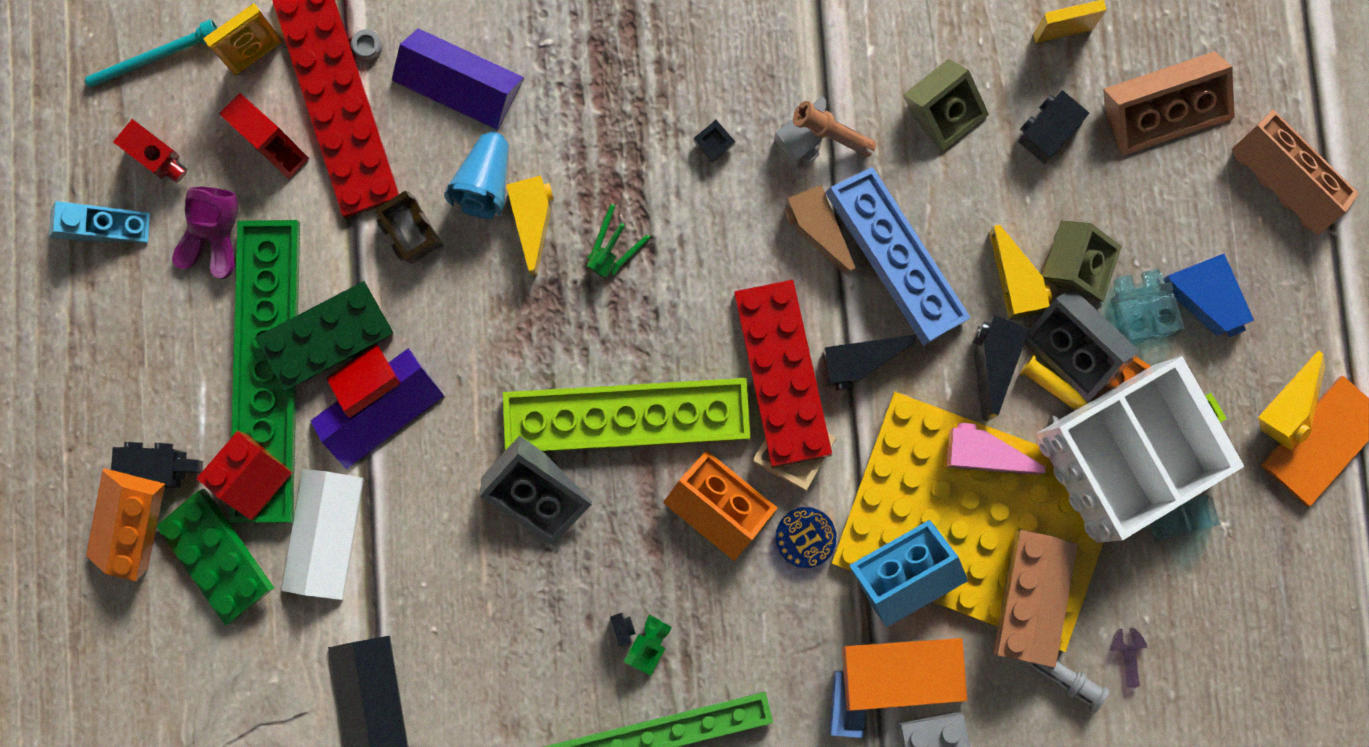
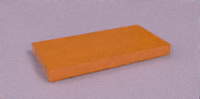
(1335, 438)
(904, 674)

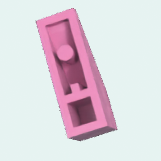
(985, 452)

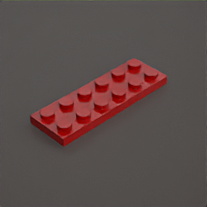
(782, 374)

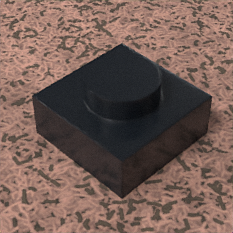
(714, 141)
(623, 628)

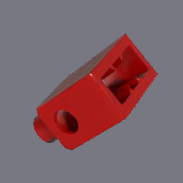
(143, 147)

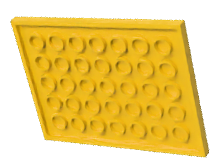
(970, 508)

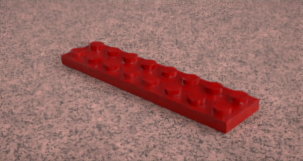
(337, 104)

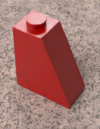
(264, 135)

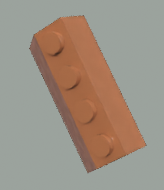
(1170, 102)
(1295, 172)
(1035, 598)

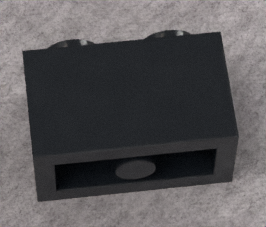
(1053, 126)

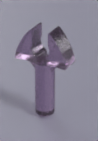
(1129, 654)

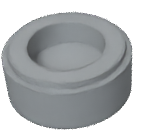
(366, 45)

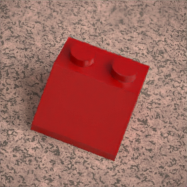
(244, 475)

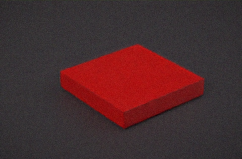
(363, 380)

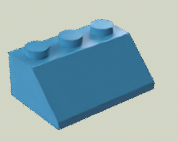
(909, 573)

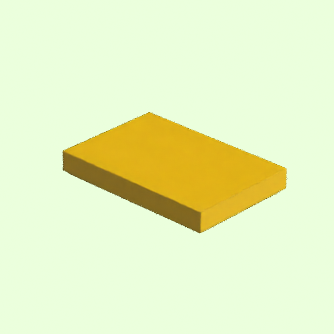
(243, 39)

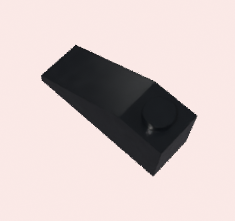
(856, 361)

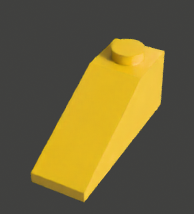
(532, 214)
(1019, 279)
(1293, 410)

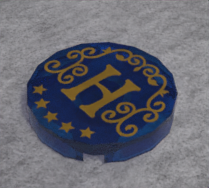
(806, 537)

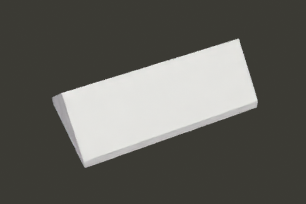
(322, 534)

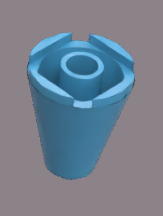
(481, 178)

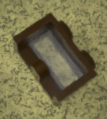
(408, 227)

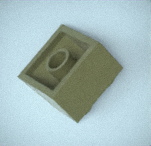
(946, 103)
(1082, 259)

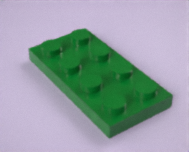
(215, 557)

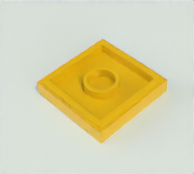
(1069, 21)

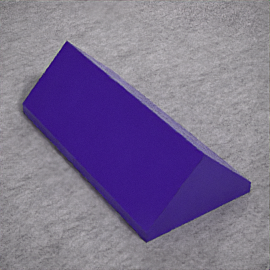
(456, 78)
(357, 436)

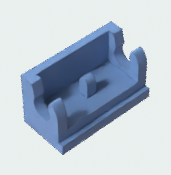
(843, 721)

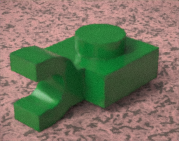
(647, 650)

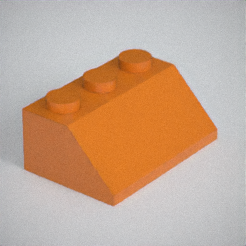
(720, 505)
(124, 524)

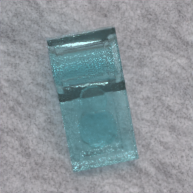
(1189, 517)

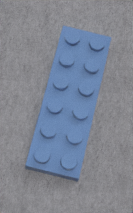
(897, 255)

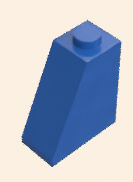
(1212, 295)

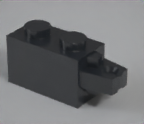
(155, 464)

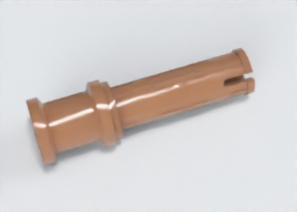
(824, 125)

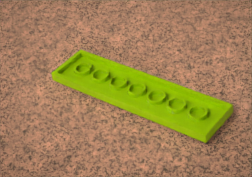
(628, 415)

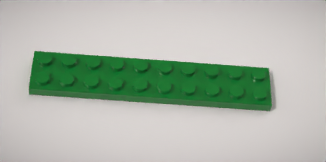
(264, 299)

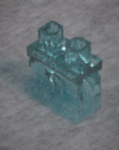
(1148, 310)

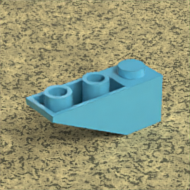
(97, 223)

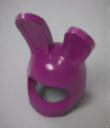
(210, 217)

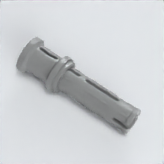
(1075, 684)

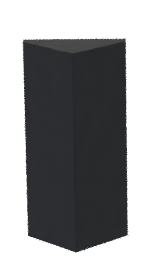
(368, 694)

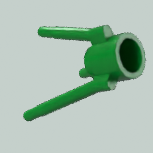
(603, 259)

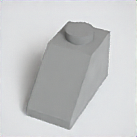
(800, 143)

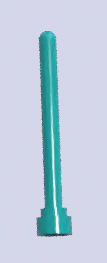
(152, 55)

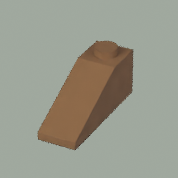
(817, 224)

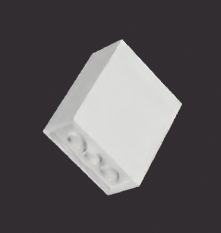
(1139, 451)

